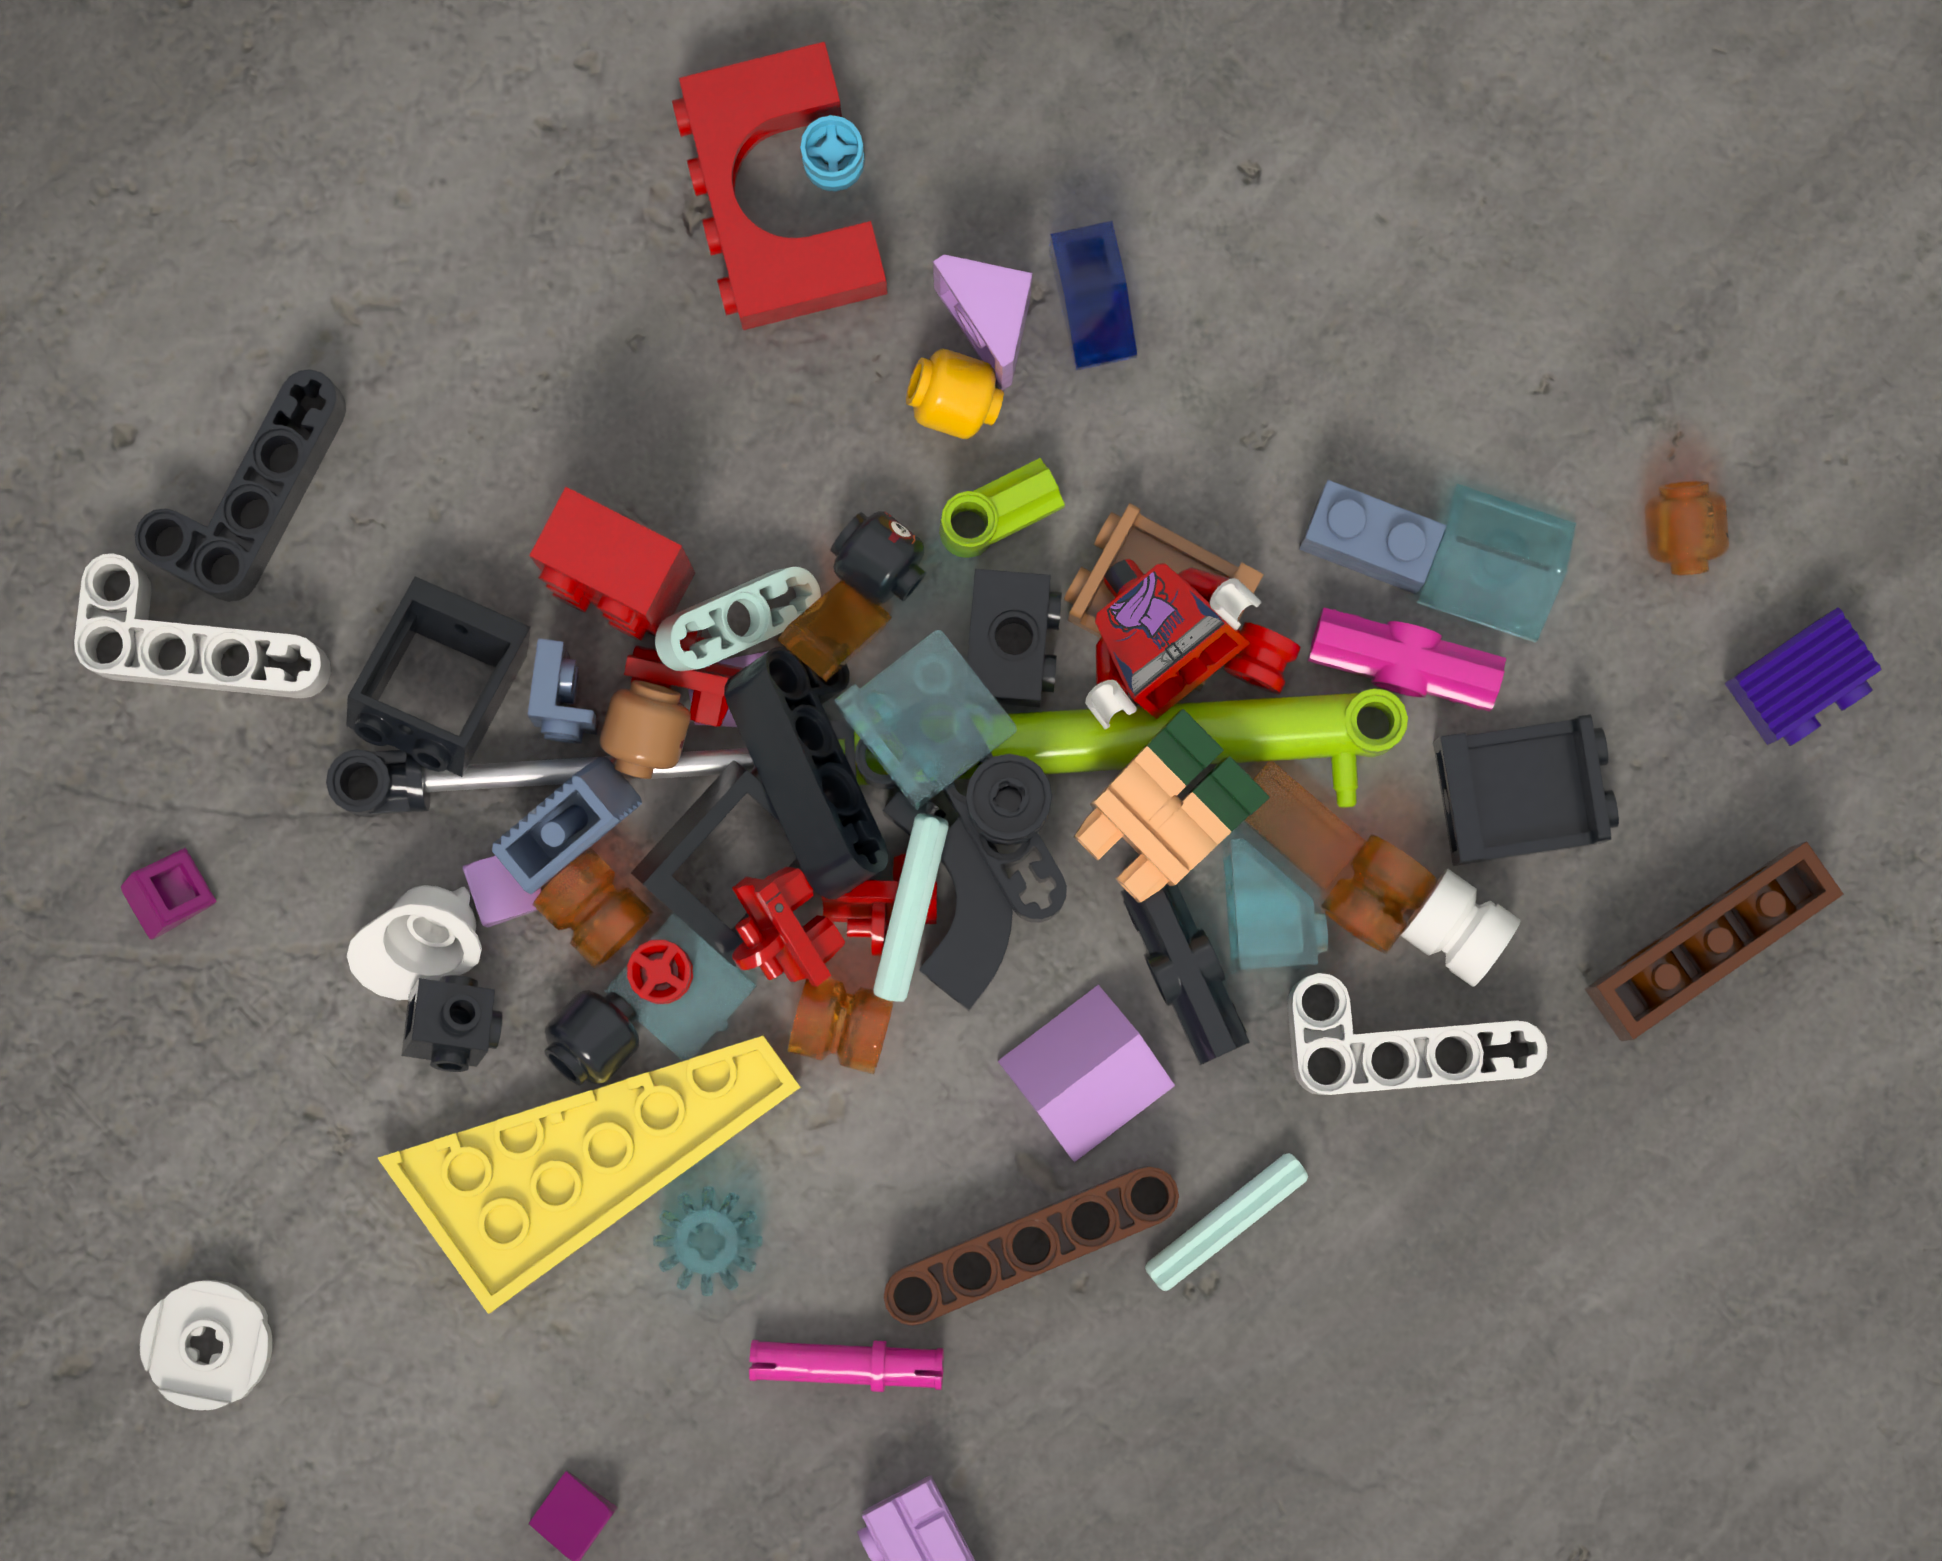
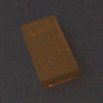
(834, 630)
(1302, 827)

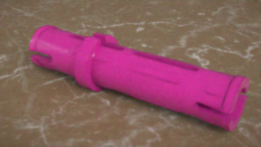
(847, 1364)

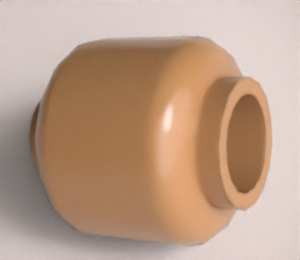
(645, 729)

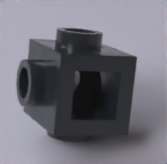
(451, 1023)

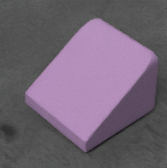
(496, 892)

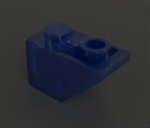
(1093, 295)

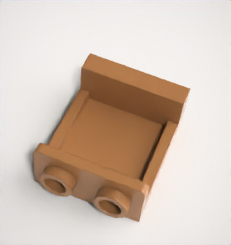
(1147, 545)

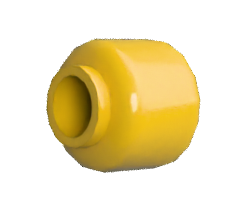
(954, 393)

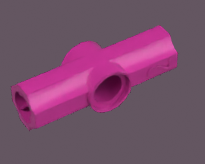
(1407, 659)

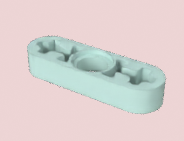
(713, 615)

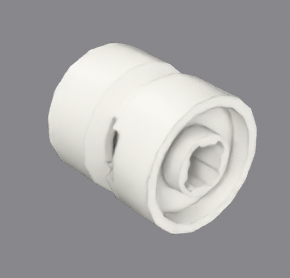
(1459, 927)

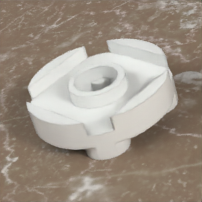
(176, 1365)

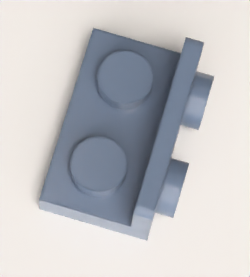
(552, 685)

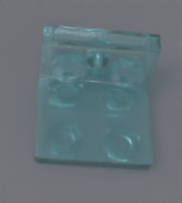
(926, 718)

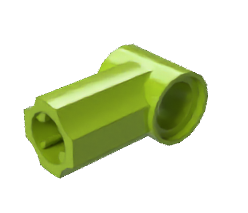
(1004, 507)

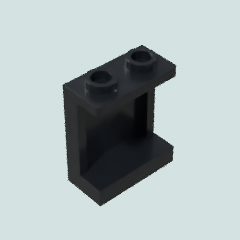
(1525, 790)

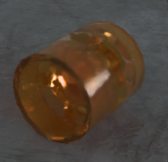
(1378, 894)
(593, 908)
(841, 1025)

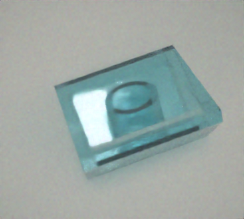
(1498, 563)

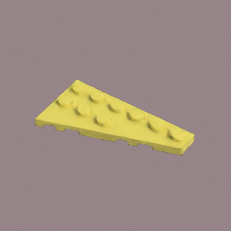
(552, 1178)

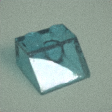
(1268, 915)

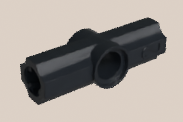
(1187, 972)

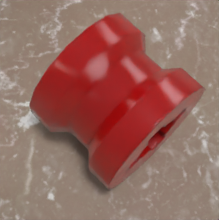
(1264, 659)
(651, 966)

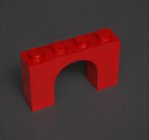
(730, 115)

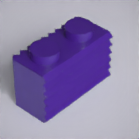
(1803, 678)

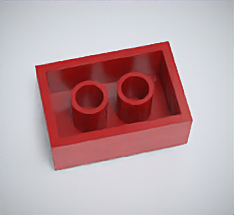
(612, 563)

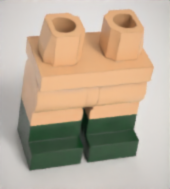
(1155, 822)

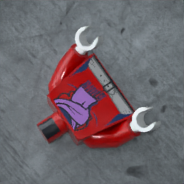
(1163, 636)

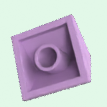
(988, 307)
(1086, 1073)

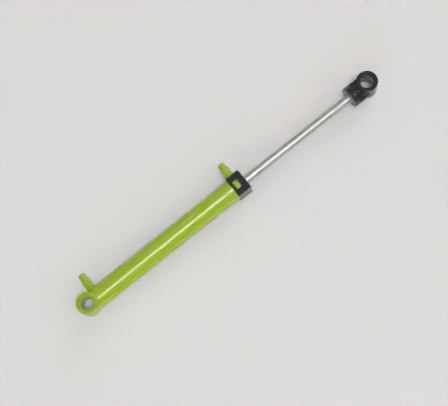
(1052, 739)

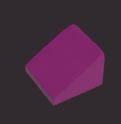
(167, 893)
(572, 1516)

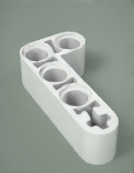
(203, 644)
(1416, 1045)

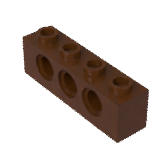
(1714, 941)

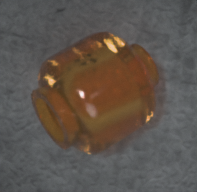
(1686, 526)

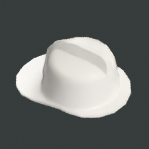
(421, 936)

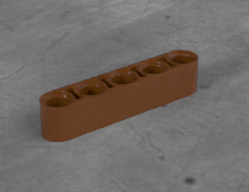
(1063, 1247)

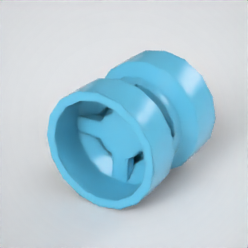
(832, 140)

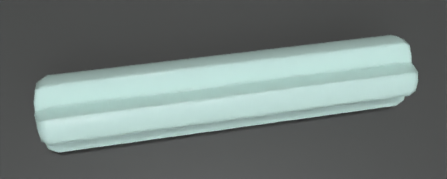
(910, 907)
(1226, 1221)

